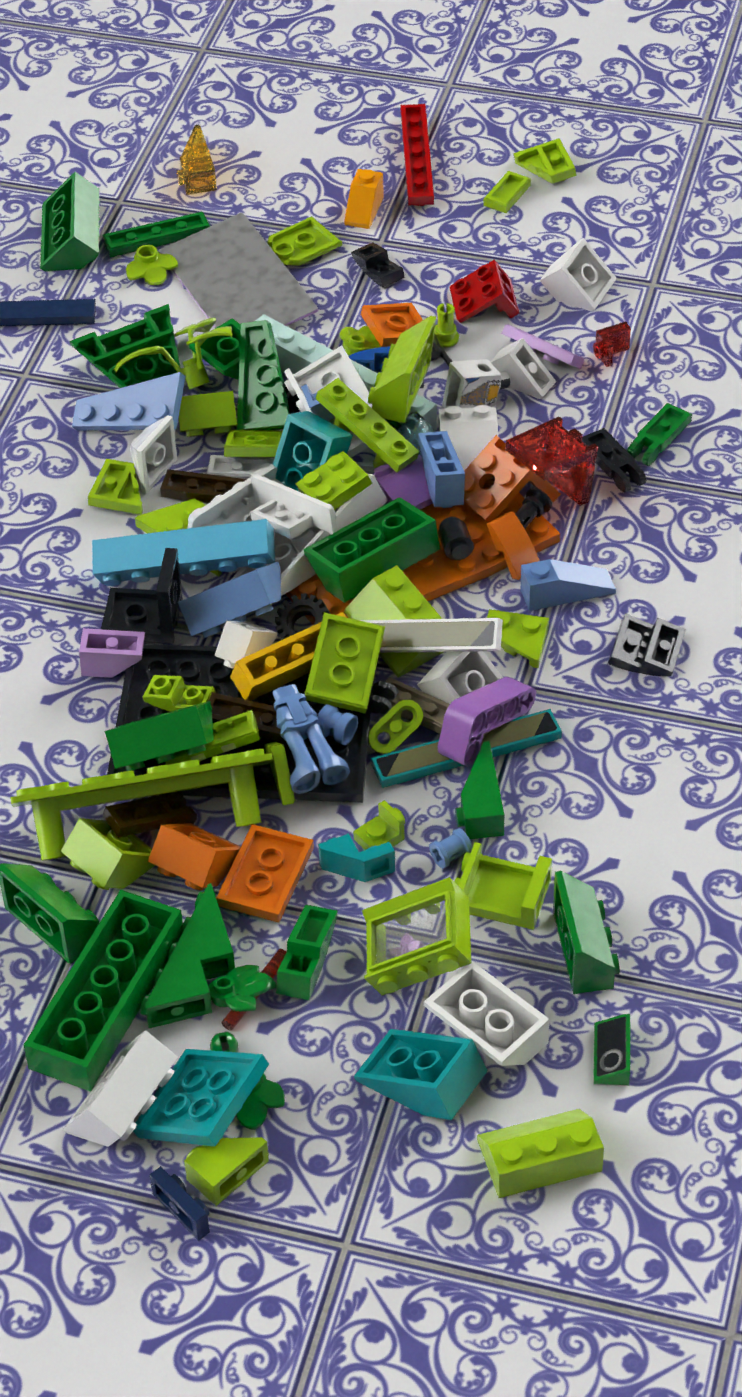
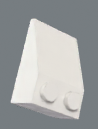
(469, 429)

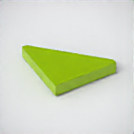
(280, 772)

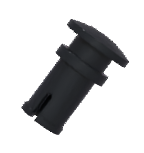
(533, 506)

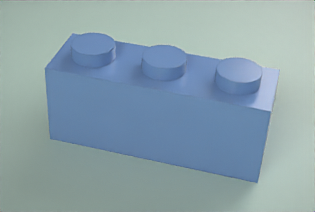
(232, 600)

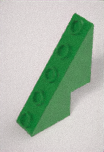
(199, 955)

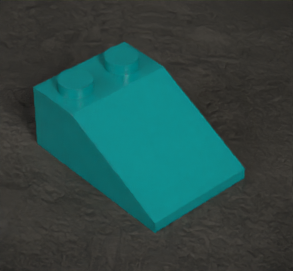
(307, 445)
(424, 1071)

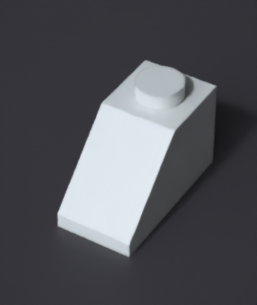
(524, 369)
(241, 640)

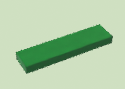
(154, 234)

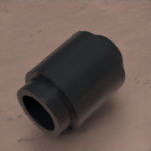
(455, 538)

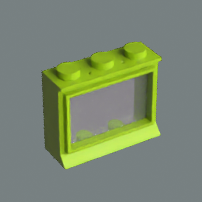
(417, 936)

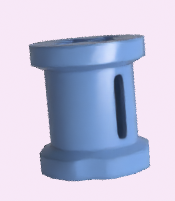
(450, 848)

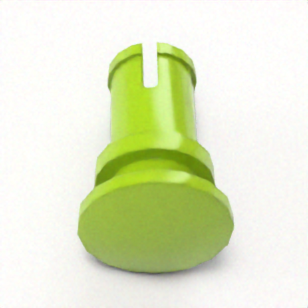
(445, 328)

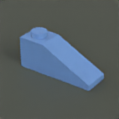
(442, 469)
(561, 582)

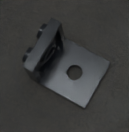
(157, 606)

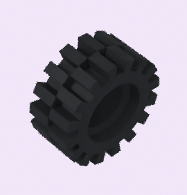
(297, 609)

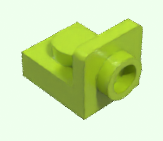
(382, 829)

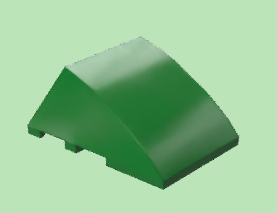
(110, 348)

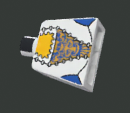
(473, 384)

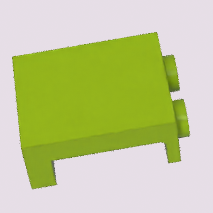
(504, 888)

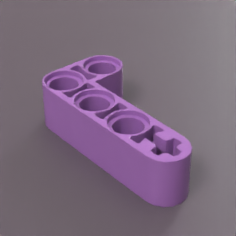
(479, 713)

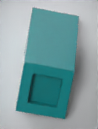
(343, 858)

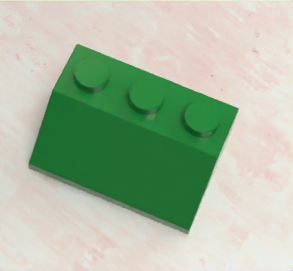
(161, 736)
(46, 910)
(583, 935)

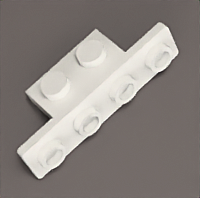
(289, 509)

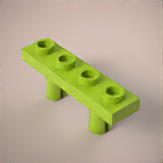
(357, 416)

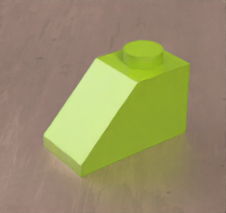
(225, 1167)

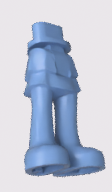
(298, 723)

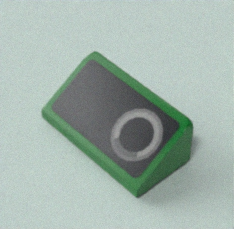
(612, 1051)

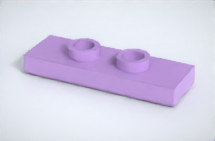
(552, 352)

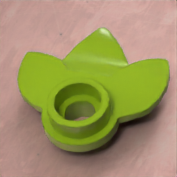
(150, 265)
(357, 340)

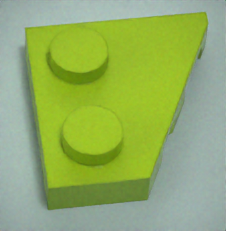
(547, 161)
(116, 488)
(522, 634)

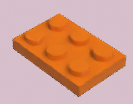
(265, 873)

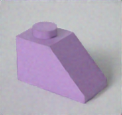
(109, 651)

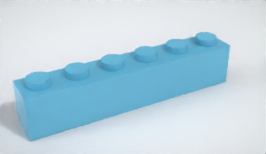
(199, 551)

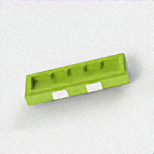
(227, 736)

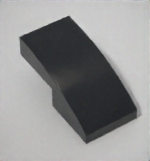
(376, 264)

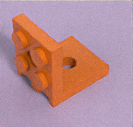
(509, 480)

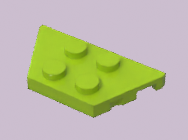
(169, 518)

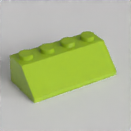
(403, 372)

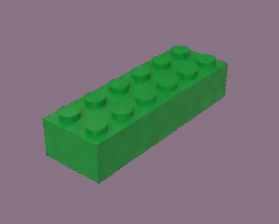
(103, 990)

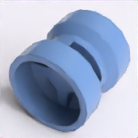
(338, 725)

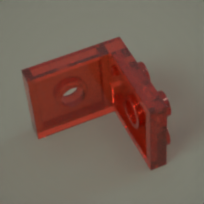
(565, 461)

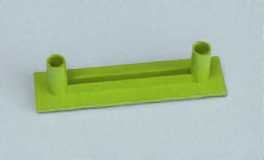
(51, 799)

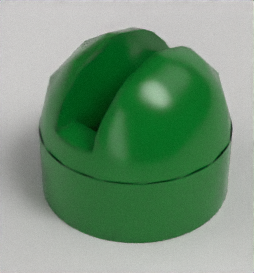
(222, 1037)

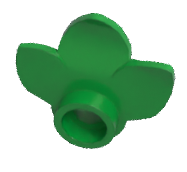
(240, 988)
(255, 1108)

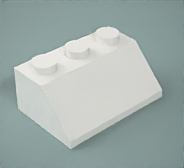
(491, 1016)
(123, 1091)

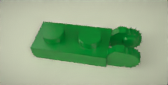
(659, 432)

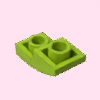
(172, 693)

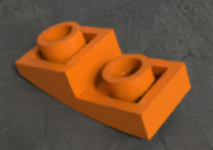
(512, 540)

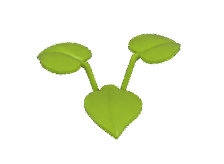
(193, 368)

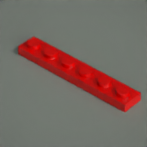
(417, 155)

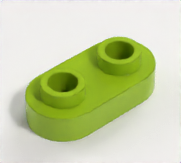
(395, 727)

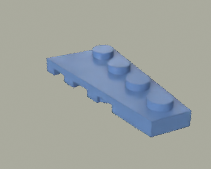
(131, 406)

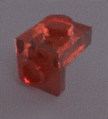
(611, 341)

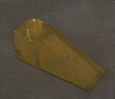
(196, 165)

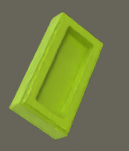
(507, 192)

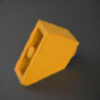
(364, 198)

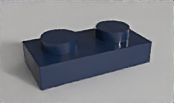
(173, 1195)

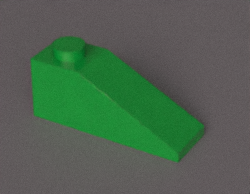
(481, 800)

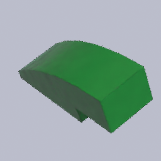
(306, 952)

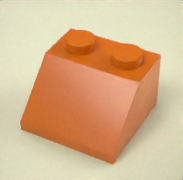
(192, 855)

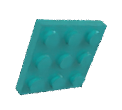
(201, 1097)

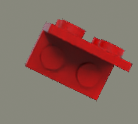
(481, 290)

